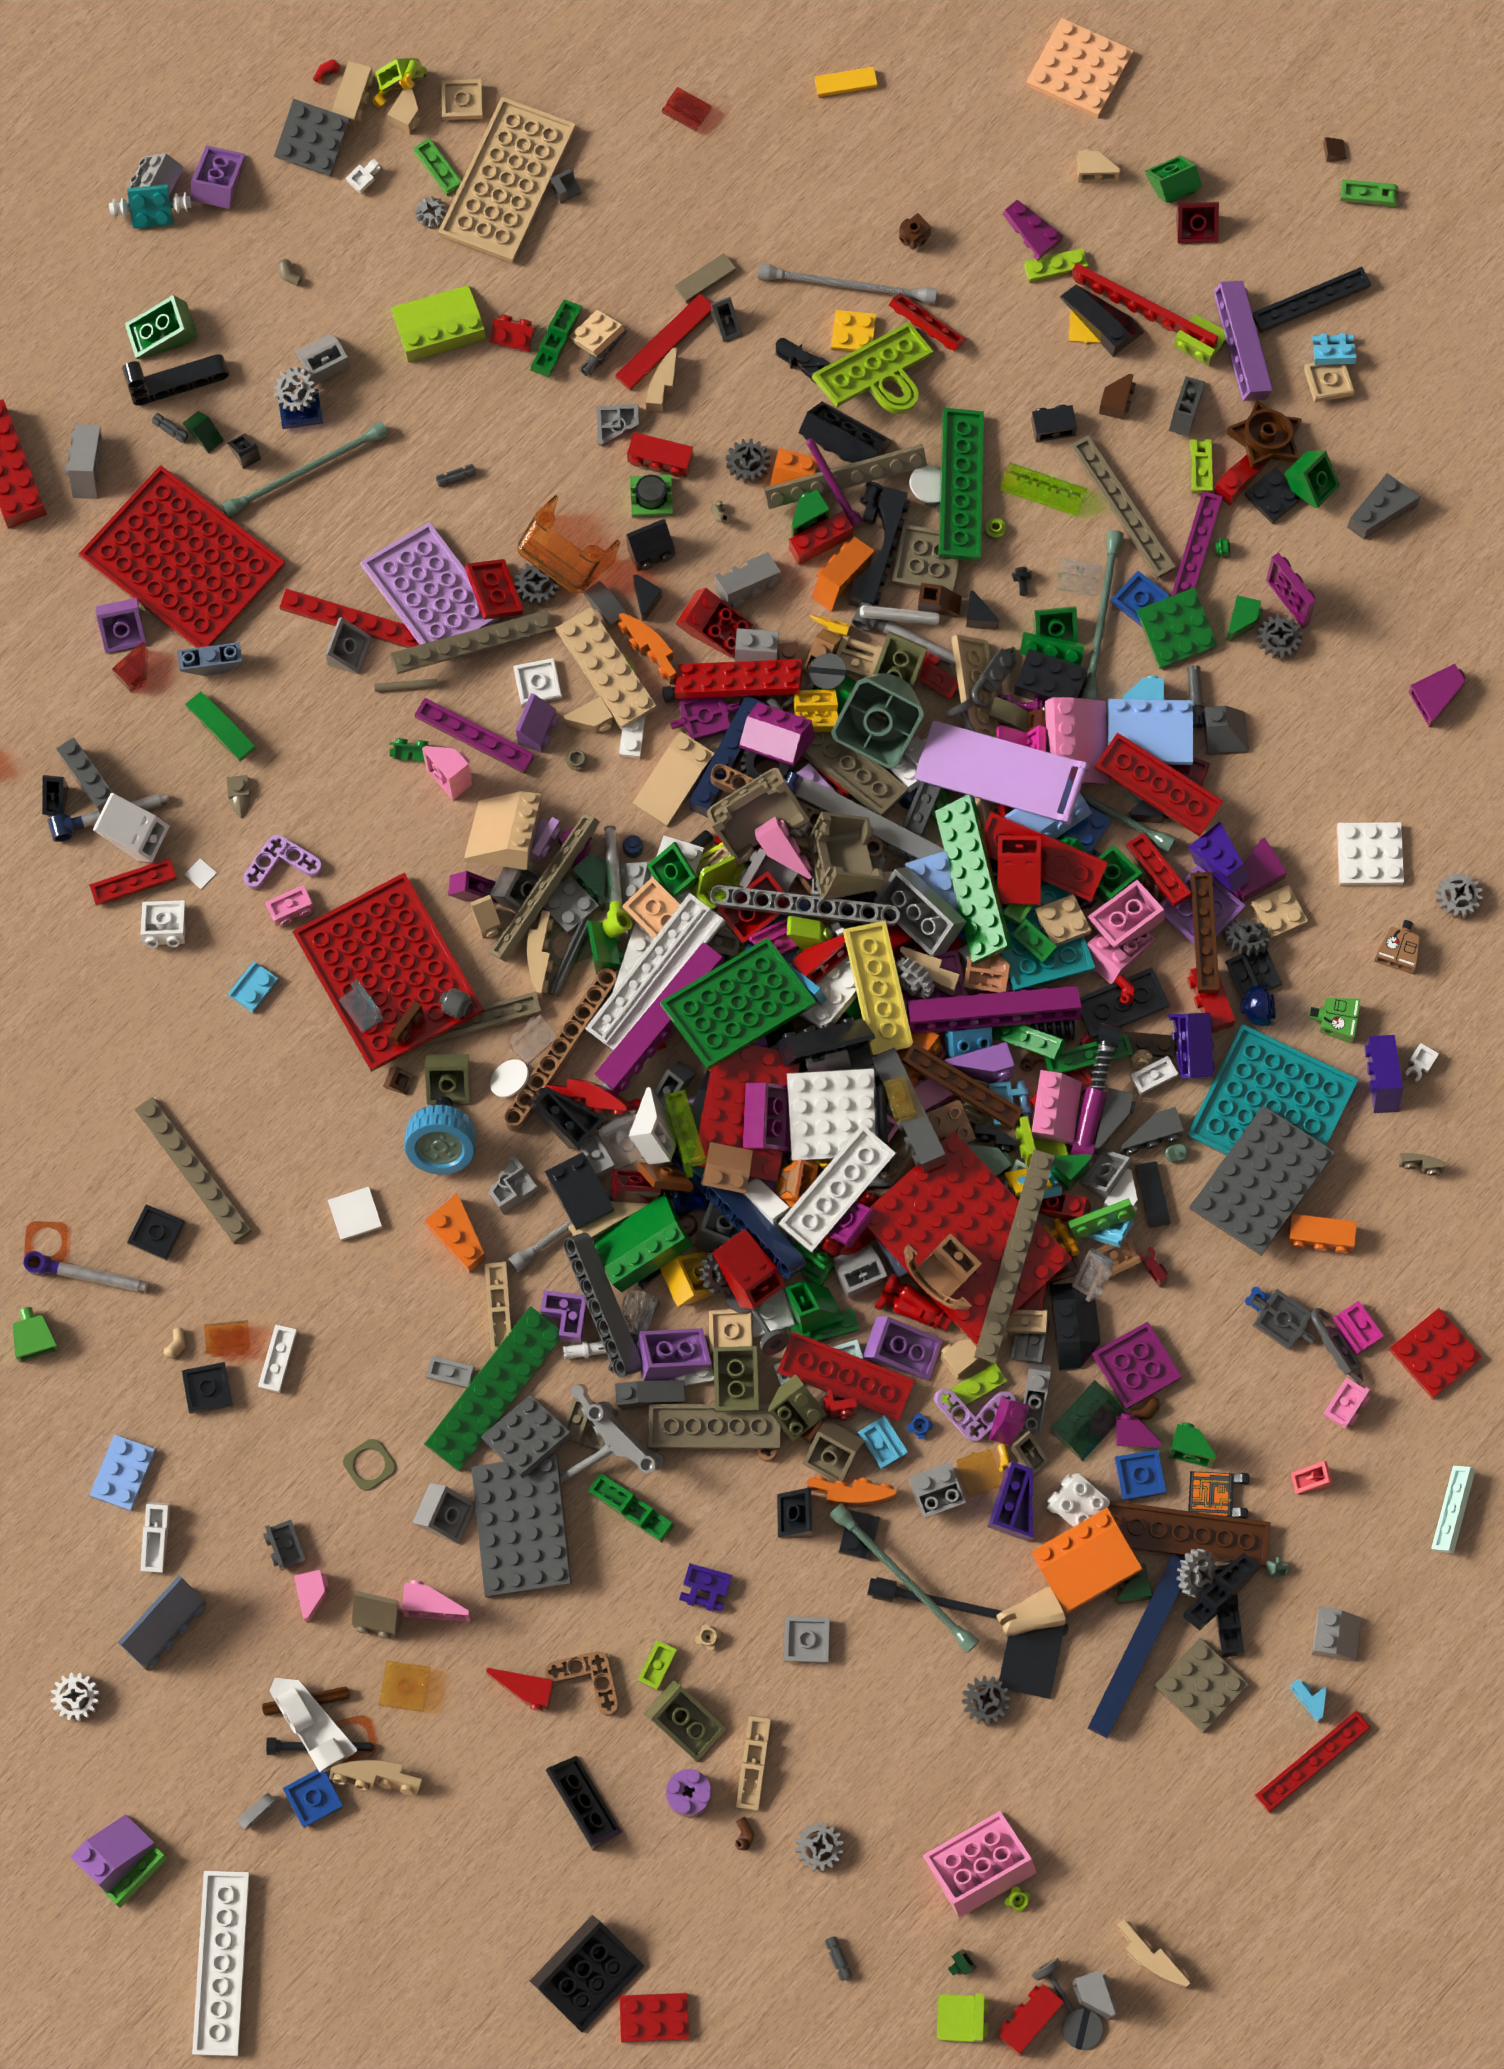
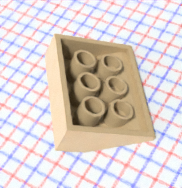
(504, 830)

